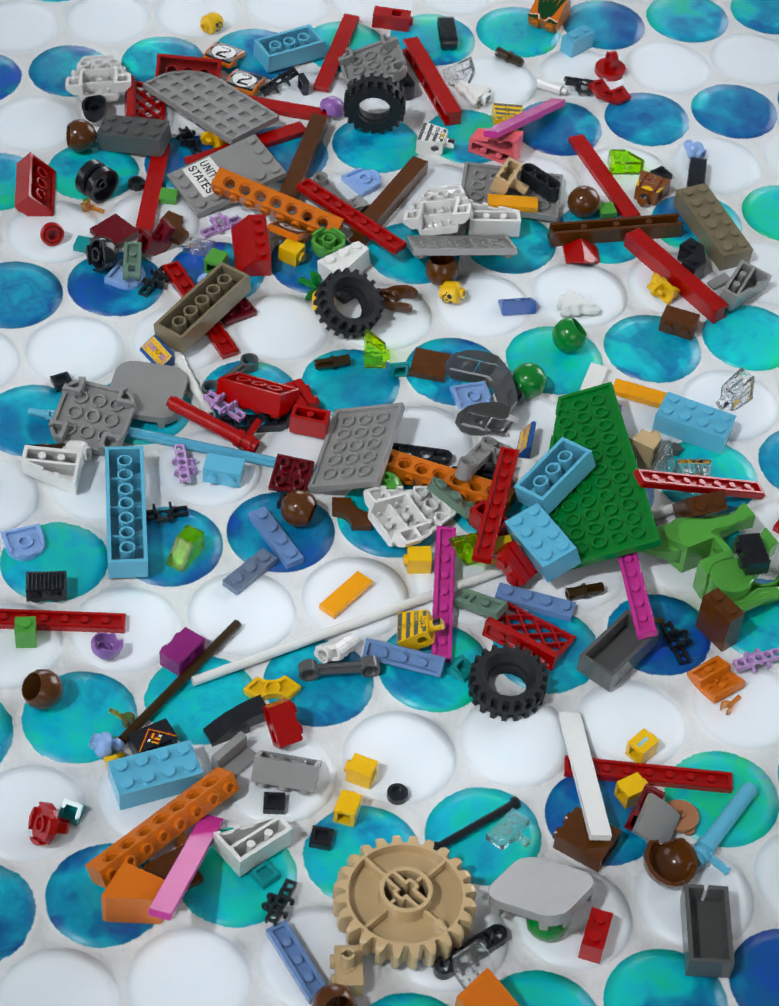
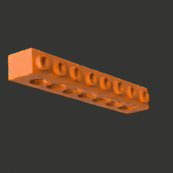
(272, 197)
(419, 471)
(164, 825)

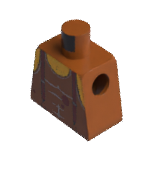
(651, 188)

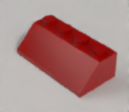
(169, 63)
(34, 187)
(252, 246)
(257, 393)

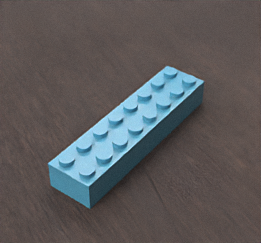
(126, 512)

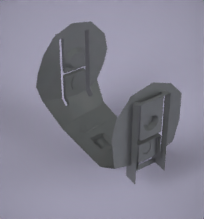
(496, 378)

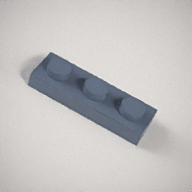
(249, 571)

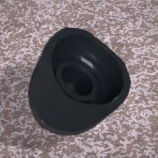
(94, 107)

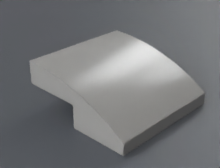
(656, 820)

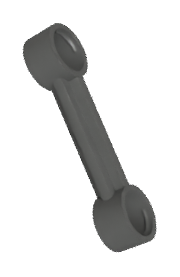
(242, 367)
(361, 666)

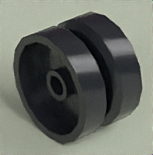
(96, 181)

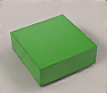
(168, 196)
(607, 210)

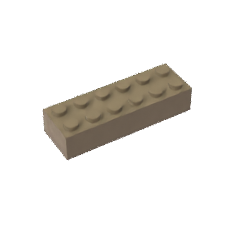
(712, 226)
(202, 307)

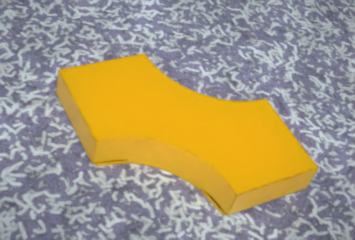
(272, 689)

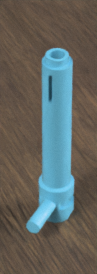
(707, 845)

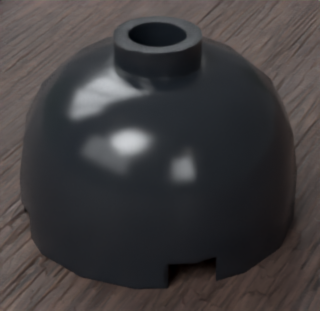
(102, 253)

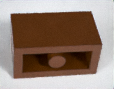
(679, 322)

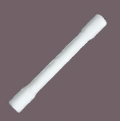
(192, 383)

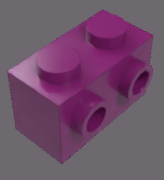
(181, 650)

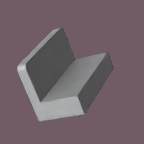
(234, 755)

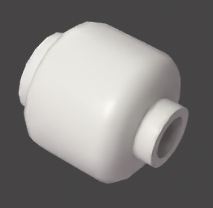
(80, 446)

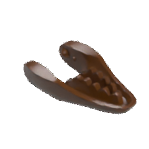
(396, 293)

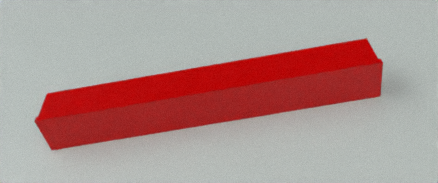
(432, 82)
(665, 265)

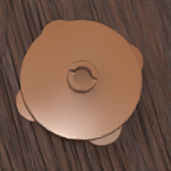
(688, 819)

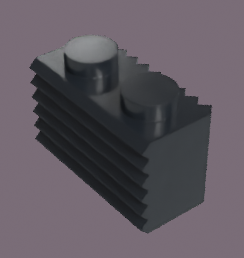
(751, 554)
(46, 586)

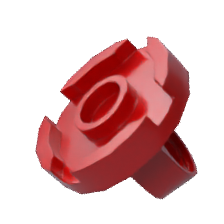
(610, 67)
(46, 823)

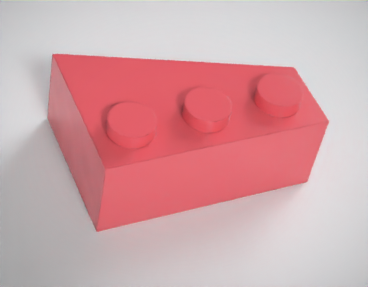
(496, 148)

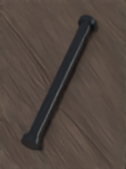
(513, 803)

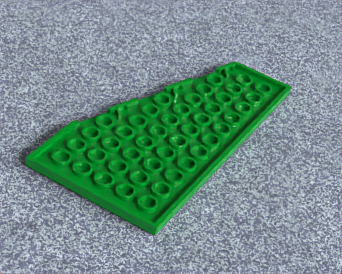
(608, 508)

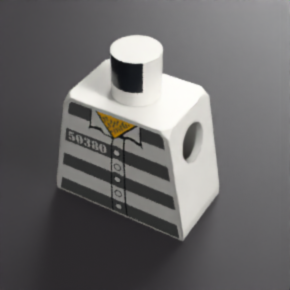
(433, 140)

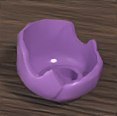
(333, 106)
(106, 645)

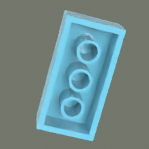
(289, 48)
(694, 422)
(555, 475)
(543, 542)
(154, 774)

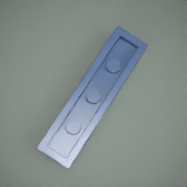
(275, 537)
(536, 601)
(405, 657)
(295, 959)

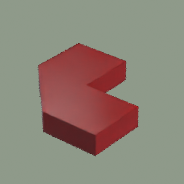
(602, 91)

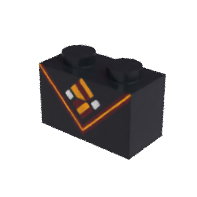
(152, 737)

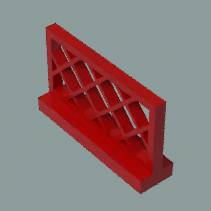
(133, 102)
(508, 634)

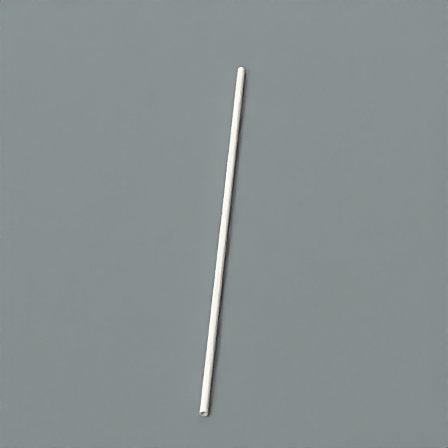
(358, 621)

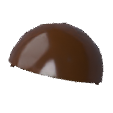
(670, 862)

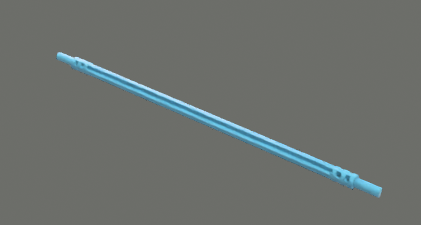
(192, 445)

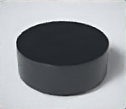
(136, 183)
(397, 794)

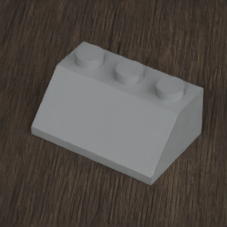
(285, 771)

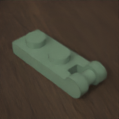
(132, 260)
(450, 497)
(480, 603)

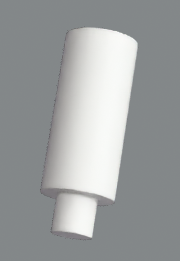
(551, 86)

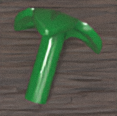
(314, 283)

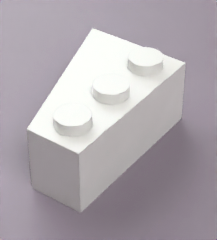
(493, 220)
(352, 257)
(53, 466)
(253, 844)

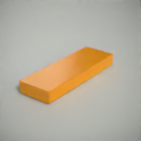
(521, 203)
(638, 393)
(345, 594)

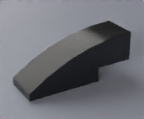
(236, 720)

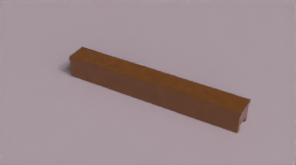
(305, 154)
(393, 195)
(614, 229)

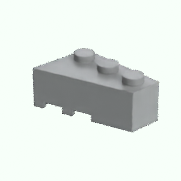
(744, 284)

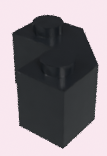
(692, 256)

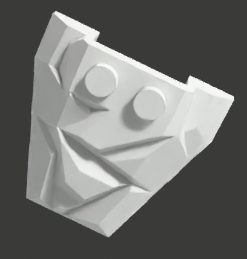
(99, 76)
(439, 211)
(405, 515)

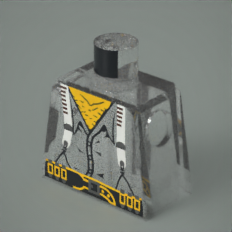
(736, 391)
(695, 467)

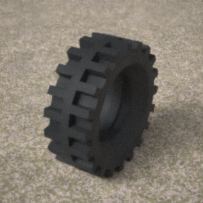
(378, 88)
(362, 290)
(512, 662)

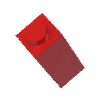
(392, 19)

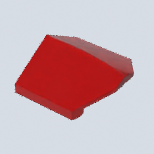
(580, 252)

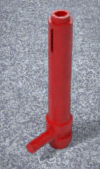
(237, 437)

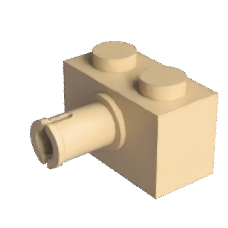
(507, 178)
(646, 447)
(348, 968)

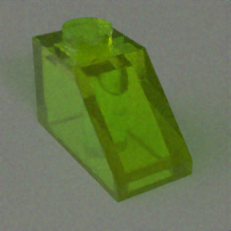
(624, 162)
(374, 351)
(464, 547)
(186, 548)

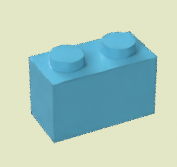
(577, 41)
(223, 470)

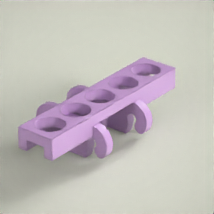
(216, 228)
(227, 409)
(183, 462)
(762, 657)

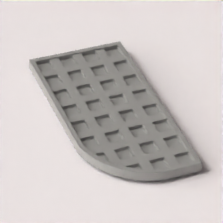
(212, 104)

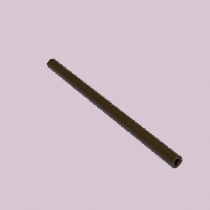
(181, 680)

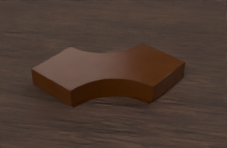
(180, 233)
(344, 508)

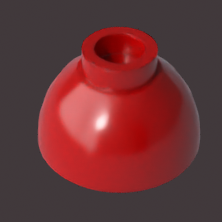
(52, 234)

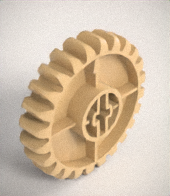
(404, 902)

